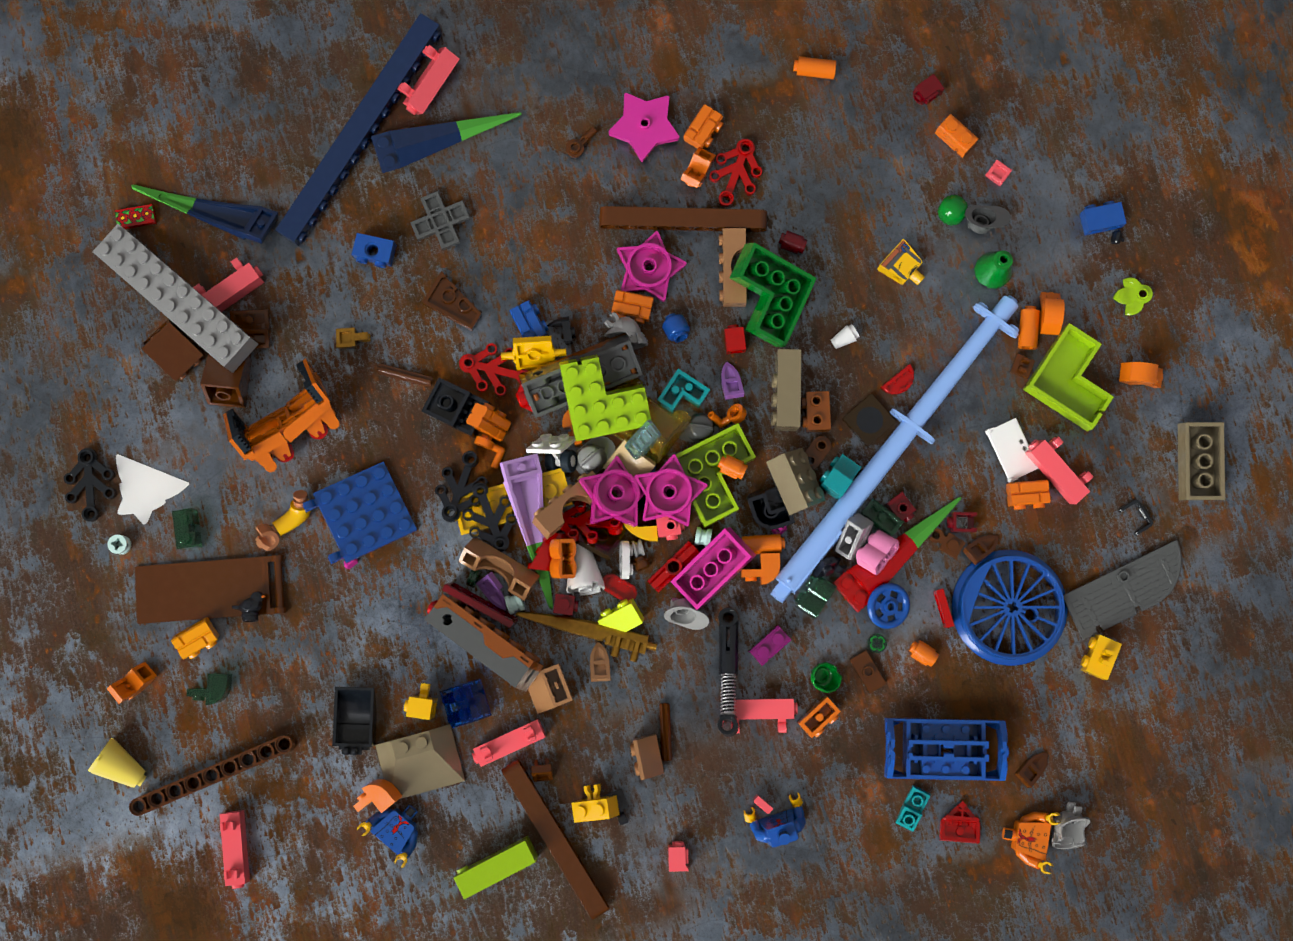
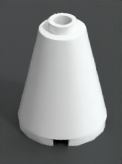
(588, 576)

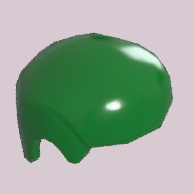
(952, 210)
(825, 677)

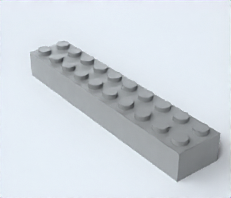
(175, 298)

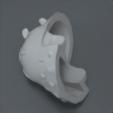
(628, 326)
(1070, 831)

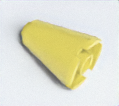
(118, 765)

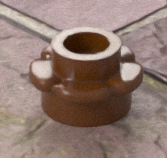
(641, 563)

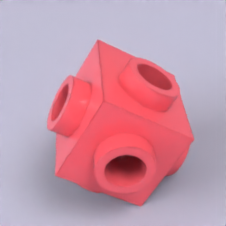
(670, 534)

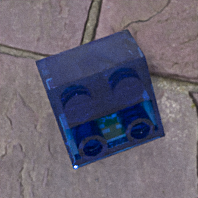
(465, 703)

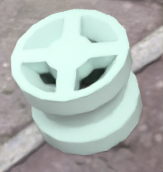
(702, 537)
(124, 544)
(514, 603)

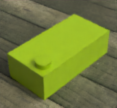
(495, 867)

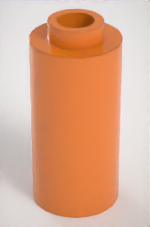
(815, 67)
(1029, 328)
(765, 543)

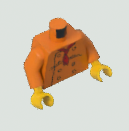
(1031, 838)

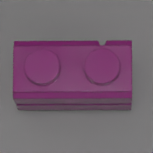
(769, 645)

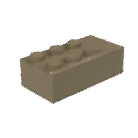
(787, 390)
(1201, 461)

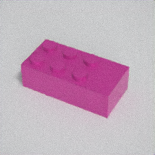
(713, 568)

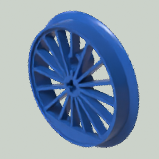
(968, 589)

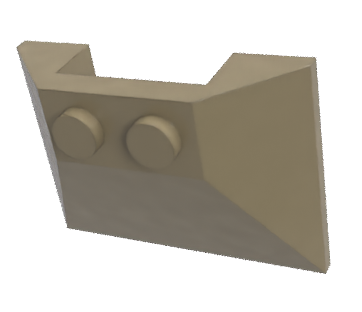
(421, 761)

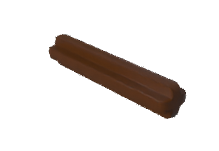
(405, 375)
(665, 732)

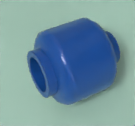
(676, 327)

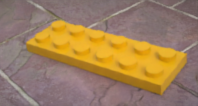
(553, 484)

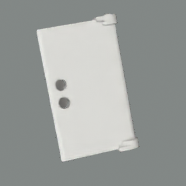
(1009, 446)

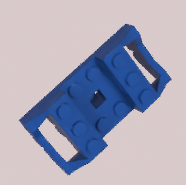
(964, 737)

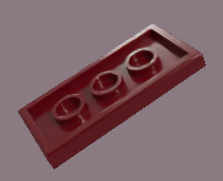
(480, 604)

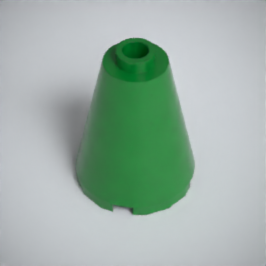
(994, 269)

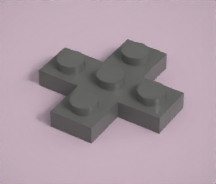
(440, 220)

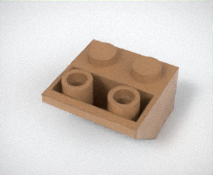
(550, 689)
(648, 756)

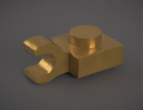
(348, 338)

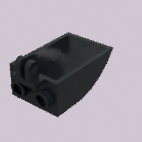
(354, 719)

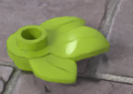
(1130, 296)

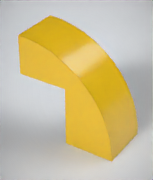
(645, 533)

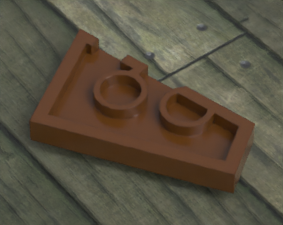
(451, 303)

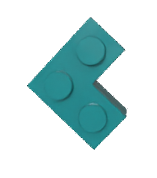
(682, 387)
(839, 477)

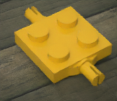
(532, 352)

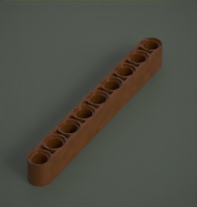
(681, 219)
(203, 776)
(555, 839)

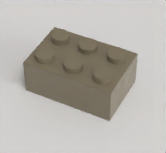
(796, 481)

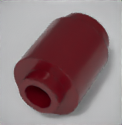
(792, 242)

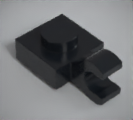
(828, 566)
(622, 804)

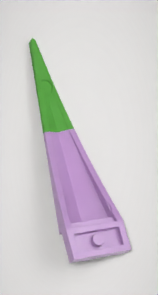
(525, 493)

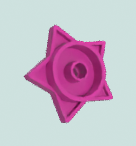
(644, 138)
(652, 254)
(658, 483)
(604, 504)

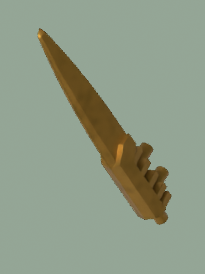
(618, 639)

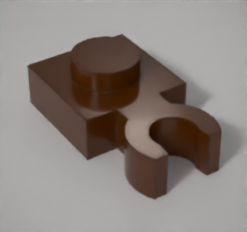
(950, 543)

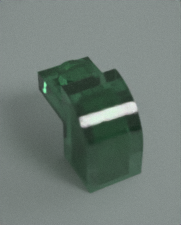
(217, 689)

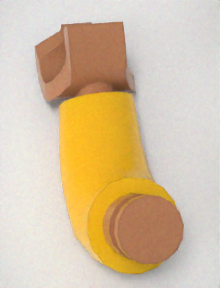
(290, 520)

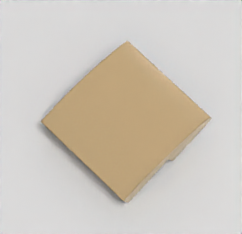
(634, 467)

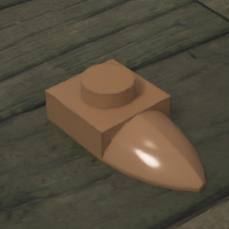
(599, 664)

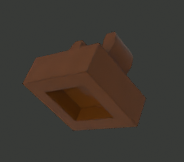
(1022, 366)
(542, 772)

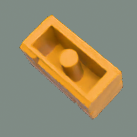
(195, 638)

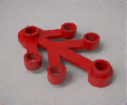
(736, 169)
(490, 368)
(582, 522)

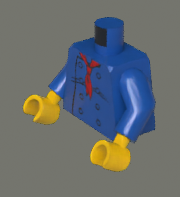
(780, 827)
(394, 830)

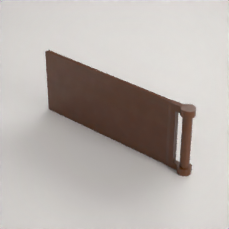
(205, 588)

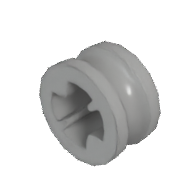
(638, 548)

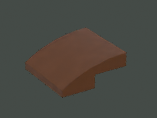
(255, 324)

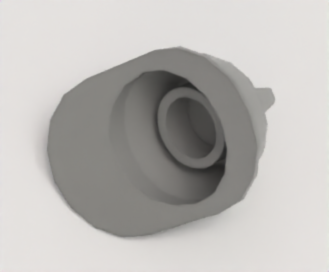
(594, 454)
(685, 615)

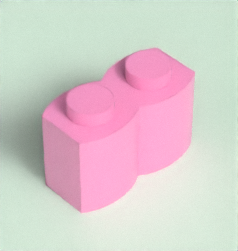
(877, 552)

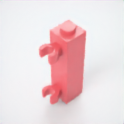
(430, 81)
(234, 286)
(1057, 471)
(766, 709)
(508, 743)
(234, 848)

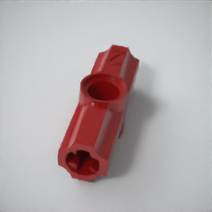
(664, 576)

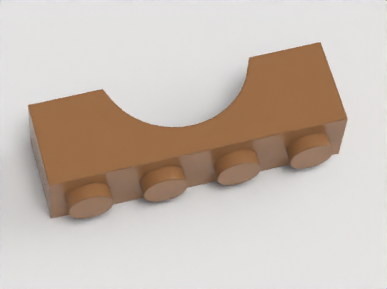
(732, 243)
(550, 519)
(480, 555)

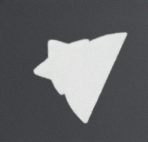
(144, 488)

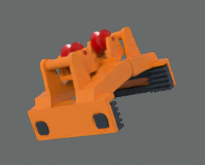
(271, 434)

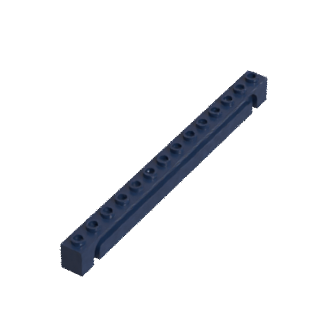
(358, 131)

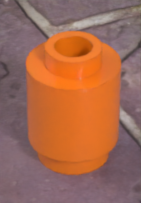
(732, 467)
(923, 653)

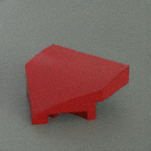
(960, 826)

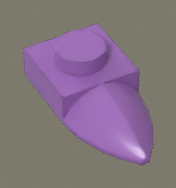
(731, 382)
(492, 589)

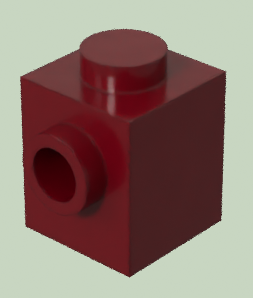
(565, 604)

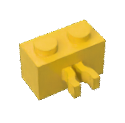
(1100, 656)
(422, 705)
(595, 806)

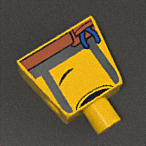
(902, 264)

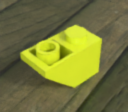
(623, 617)

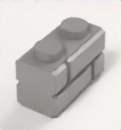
(854, 535)

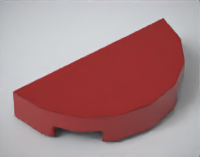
(900, 382)

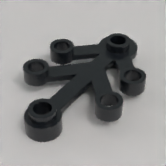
(88, 482)
(459, 490)
(491, 520)

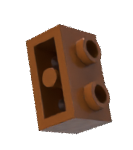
(817, 411)

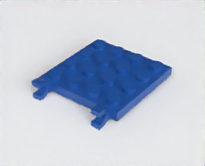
(363, 513)

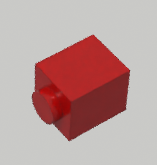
(734, 339)

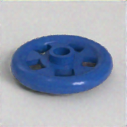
(873, 605)

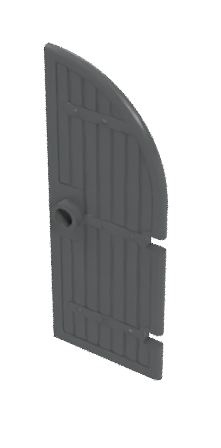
(1117, 593)

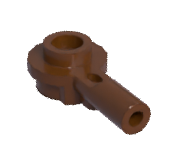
(575, 147)

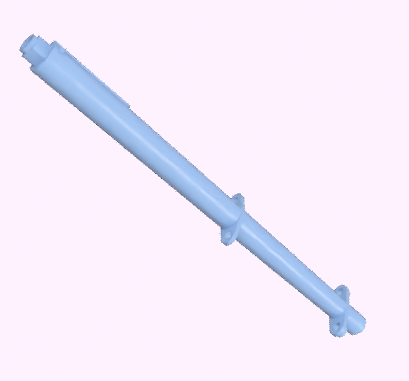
(830, 528)

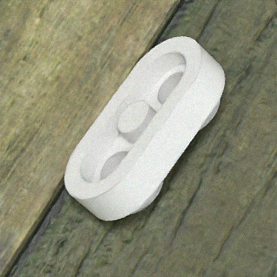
(625, 552)

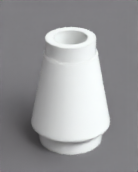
(845, 336)

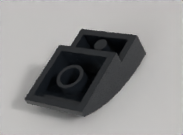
(452, 406)

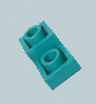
(912, 808)

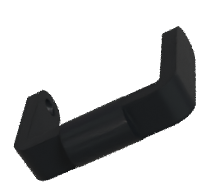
(1144, 513)

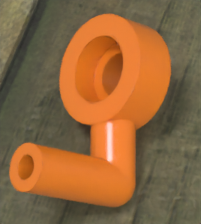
(735, 414)
(486, 442)

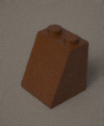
(172, 350)
(224, 387)

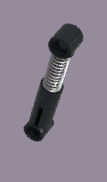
(728, 670)

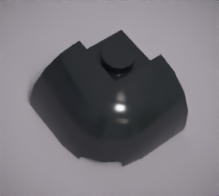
(769, 509)

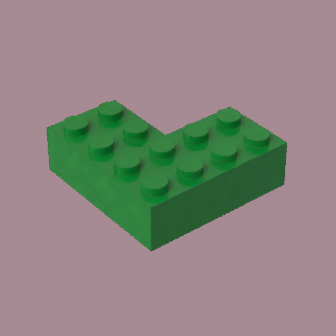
(781, 290)

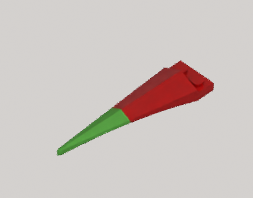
(858, 583)

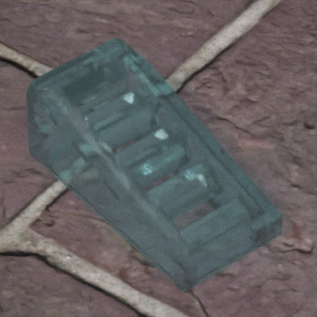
(642, 441)

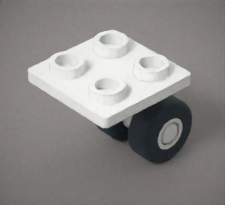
(556, 451)

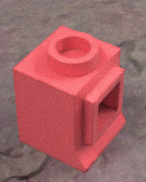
(678, 857)

